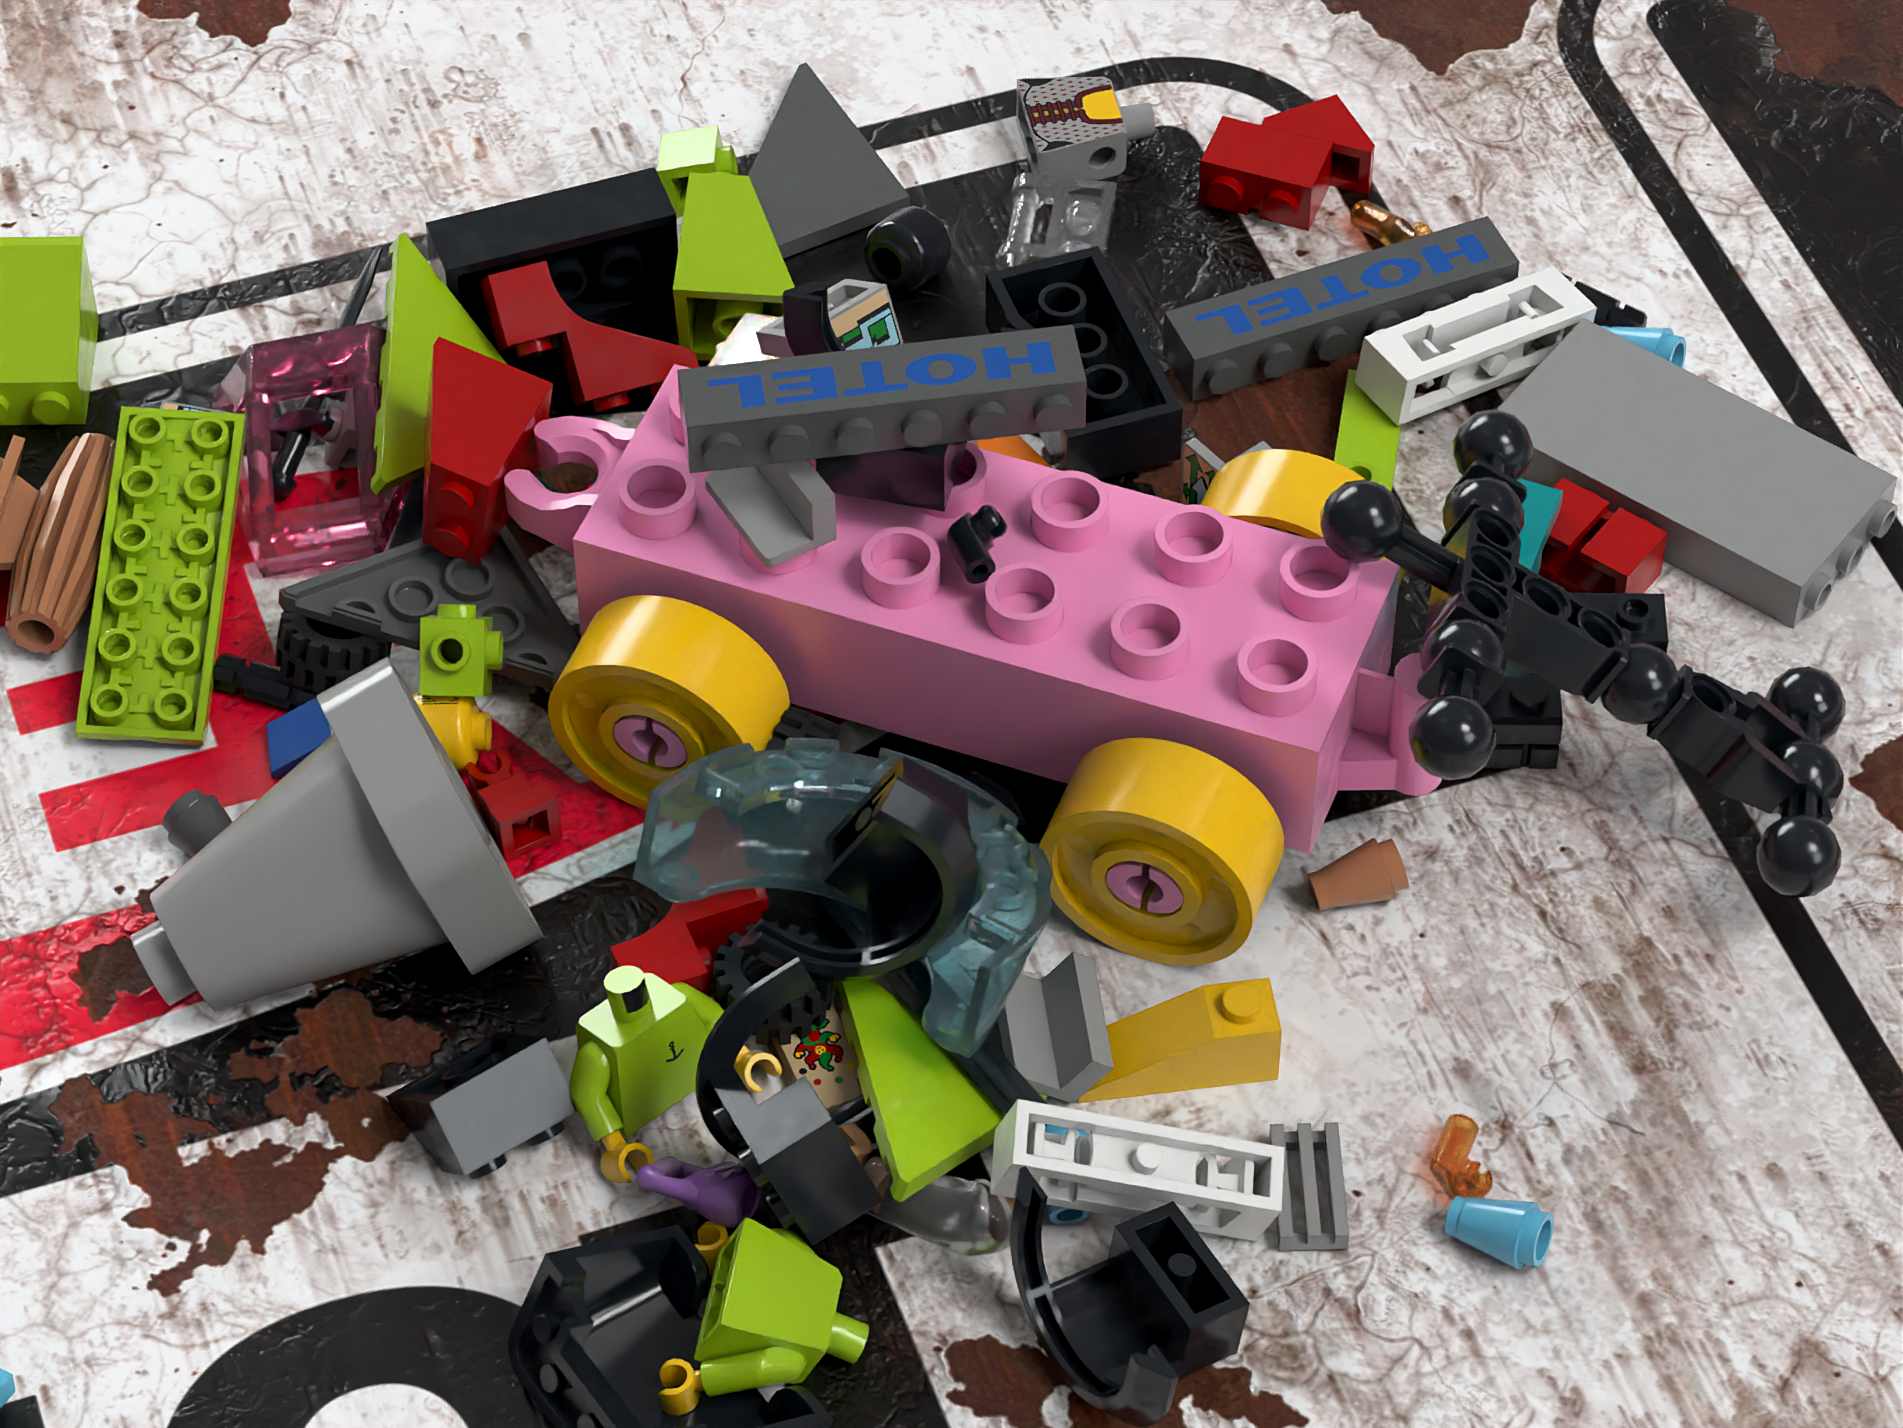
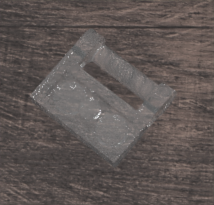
(1077, 221)

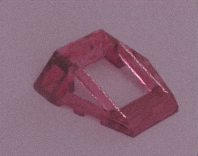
(292, 370)

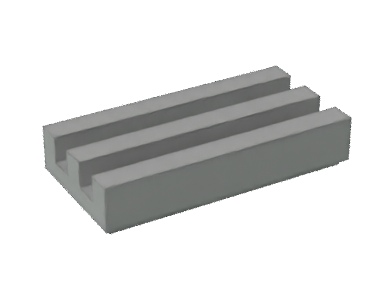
(1306, 1142)

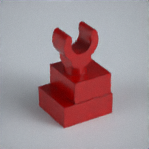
(513, 810)

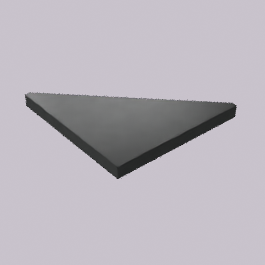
(819, 171)
(399, 586)

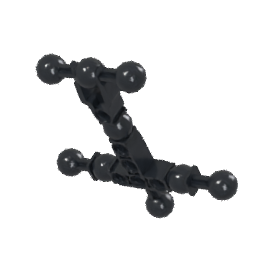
(1495, 609)

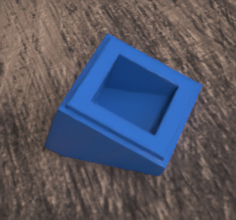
(296, 737)

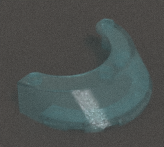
(764, 824)

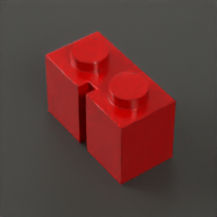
(1265, 171)
(1600, 549)

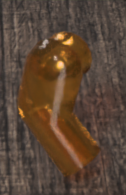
(1384, 225)
(1451, 1162)

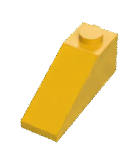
(1195, 1042)

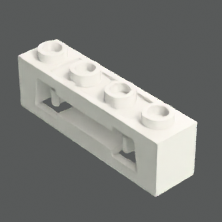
(1470, 343)
(1139, 1166)

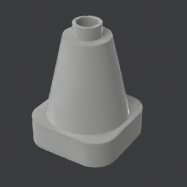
(340, 865)

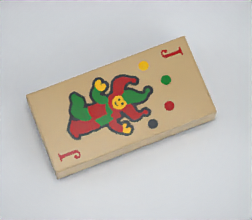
(824, 1061)

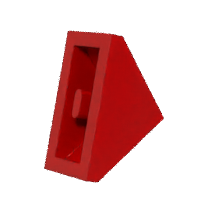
(1333, 123)

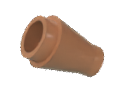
(1360, 876)

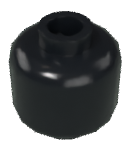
(907, 249)

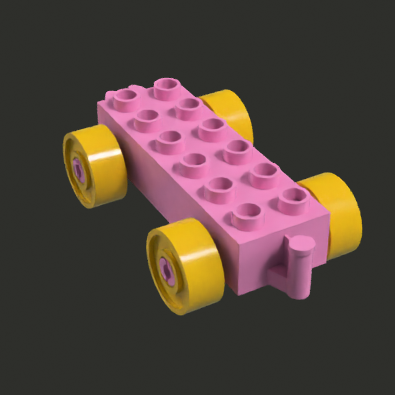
(1158, 656)

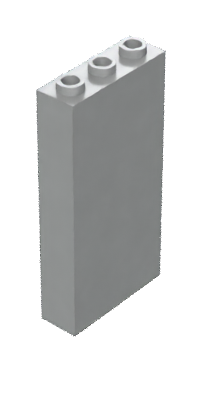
(1733, 485)

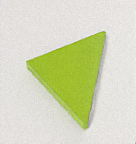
(416, 314)
(921, 1098)

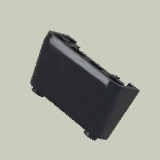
(607, 1323)

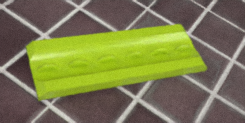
(162, 576)

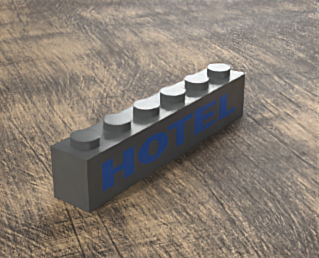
(1329, 307)
(882, 398)

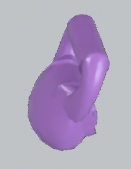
(717, 1192)

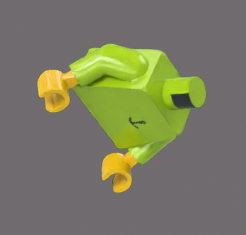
(642, 1059)
(763, 1317)

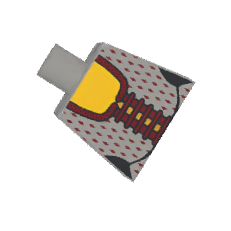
(1077, 126)

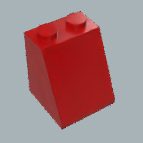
(474, 435)

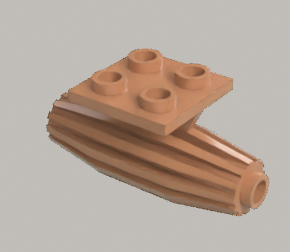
(53, 540)

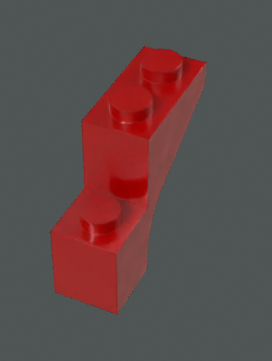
(597, 358)
(689, 936)

